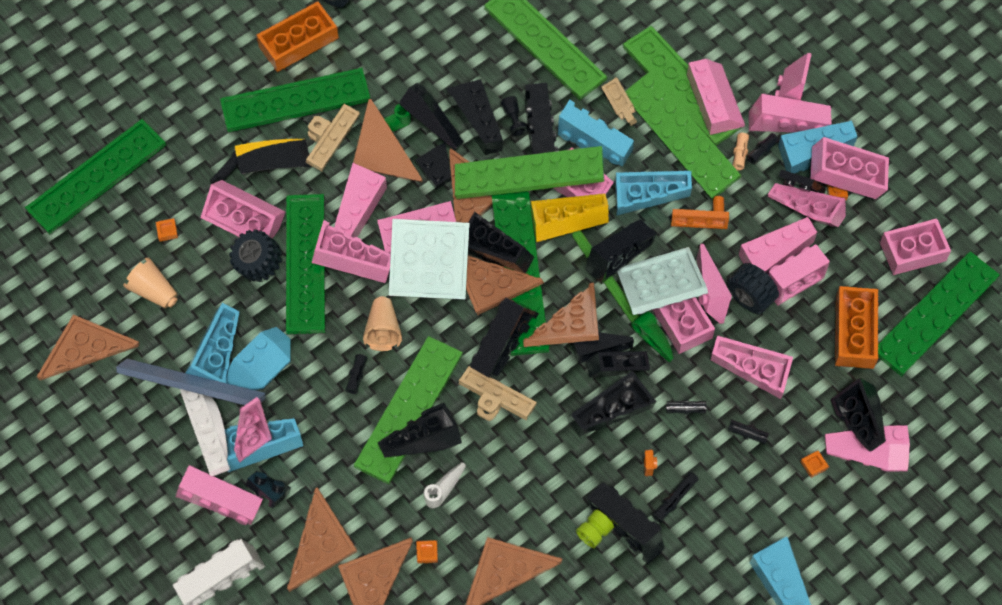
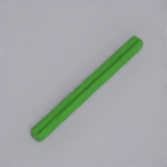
(610, 283)

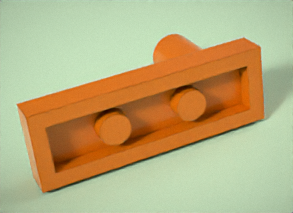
(702, 219)

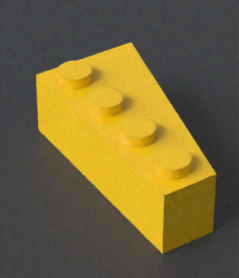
(568, 215)

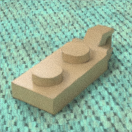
(620, 100)

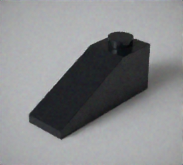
(606, 343)
(617, 363)

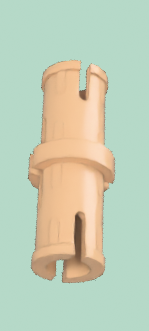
(740, 151)

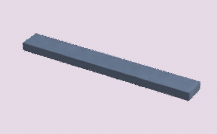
(188, 382)

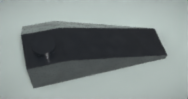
(426, 110)
(862, 412)
(429, 433)

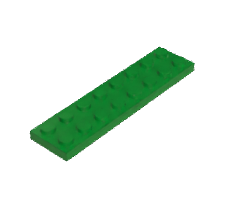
(295, 100)
(95, 176)
(303, 278)
(936, 313)

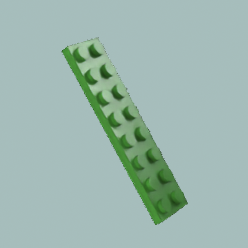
(547, 45)
(657, 56)
(682, 135)
(529, 172)
(415, 394)

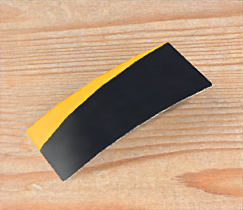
(272, 155)

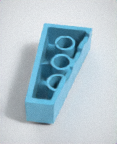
(797, 146)
(284, 438)

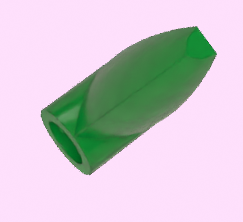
(399, 119)
(651, 333)

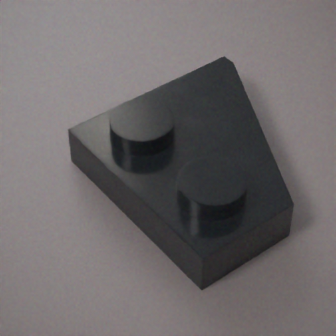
(435, 166)
(803, 182)
(267, 487)

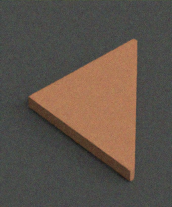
(380, 150)
(465, 207)
(491, 283)
(569, 324)
(83, 344)
(321, 544)
(506, 567)
(373, 575)

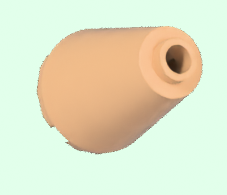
(151, 284)
(382, 326)

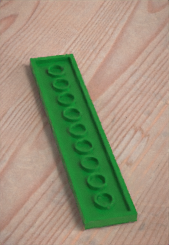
(514, 218)

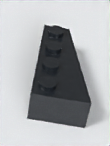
(474, 109)
(539, 118)
(495, 246)
(619, 250)
(502, 337)
(614, 404)
(628, 521)

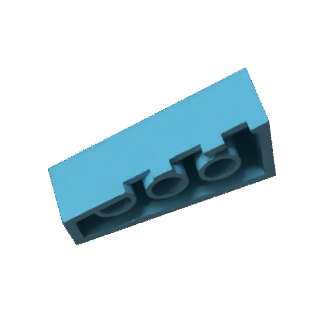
(588, 132)
(649, 189)
(214, 350)
(780, 574)

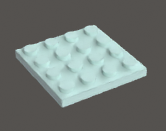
(428, 259)
(661, 281)

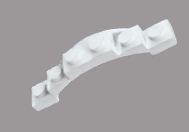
(208, 430)

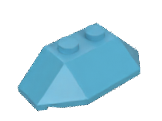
(260, 360)

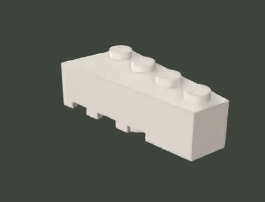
(218, 573)

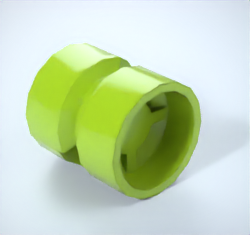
(593, 530)

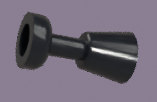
(511, 108)

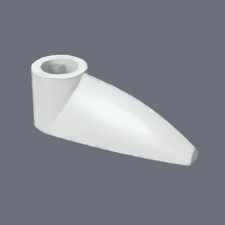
(443, 486)

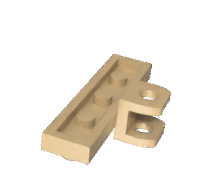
(329, 135)
(495, 395)

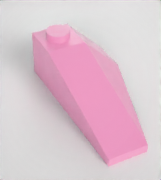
(718, 296)
(889, 456)

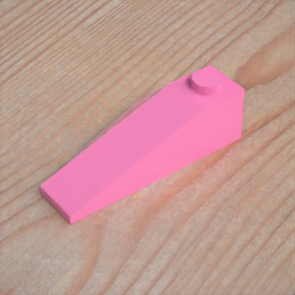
(815, 205)
(251, 430)

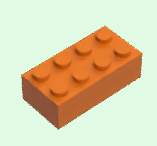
(297, 36)
(856, 327)

